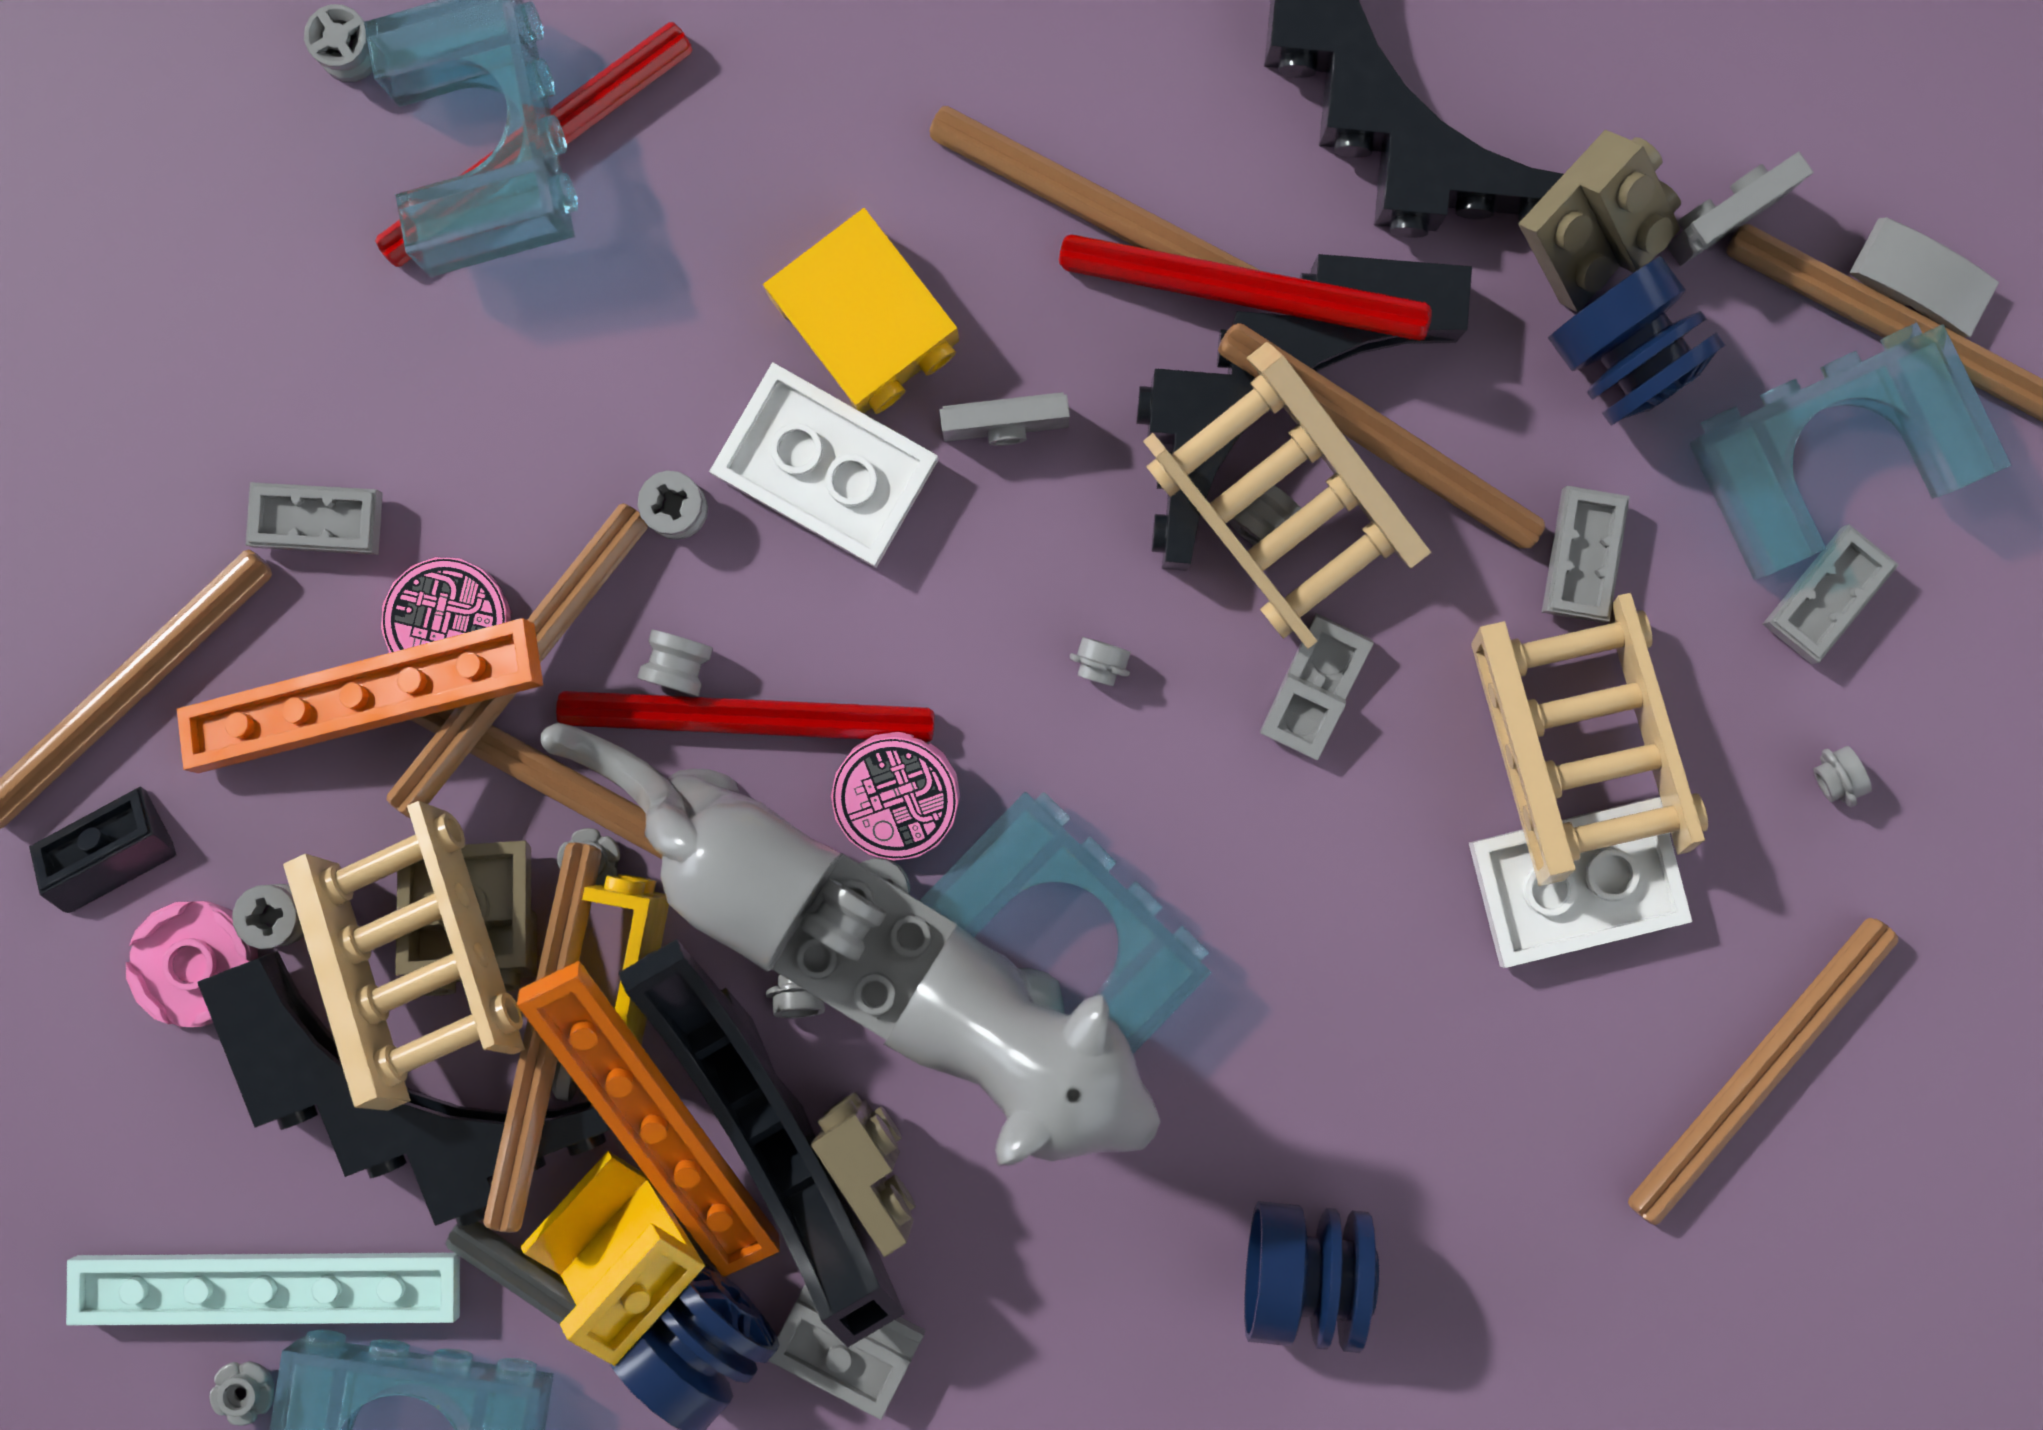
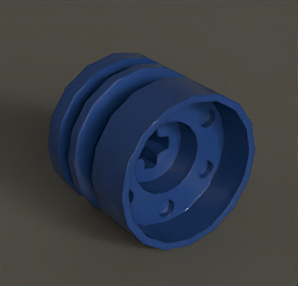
(1637, 341)
(1310, 1277)
(692, 1347)

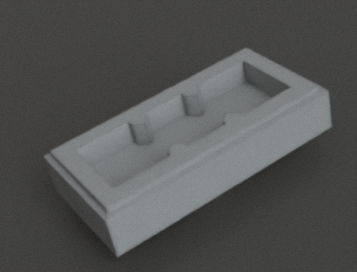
(1005, 419)
(314, 518)
(1585, 554)
(1830, 594)

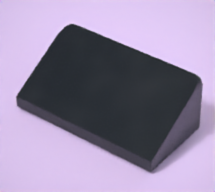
(101, 851)

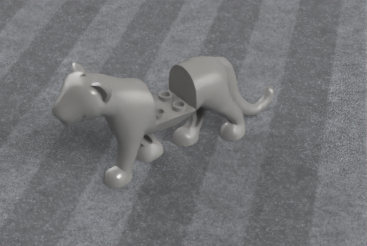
(919, 982)

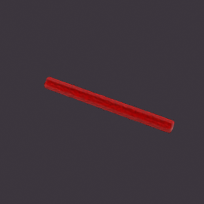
(588, 104)
(1246, 287)
(741, 716)

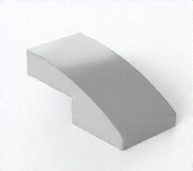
(1924, 275)
(1316, 687)

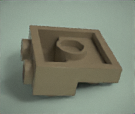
(1601, 218)
(503, 891)
(858, 1153)

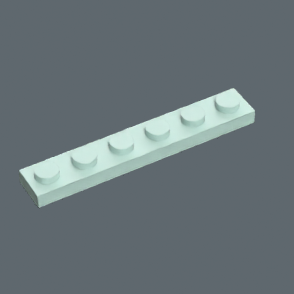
(263, 1289)

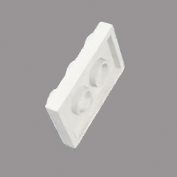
(824, 465)
(1606, 899)

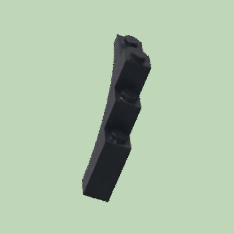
(1371, 109)
(1188, 401)
(291, 1063)
(772, 1136)

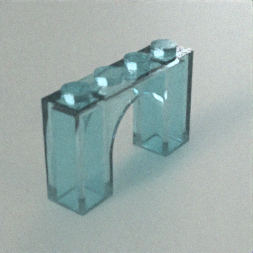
(519, 191)
(1911, 384)
(1030, 848)
(330, 1381)

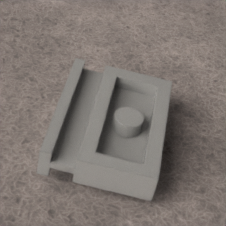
(1751, 196)
(860, 1374)

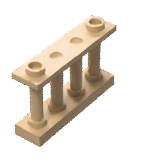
(1311, 438)
(1540, 782)
(342, 950)

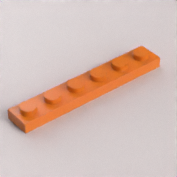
(360, 696)
(648, 1117)

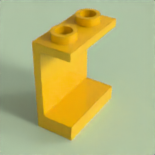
(864, 313)
(645, 932)
(616, 1256)

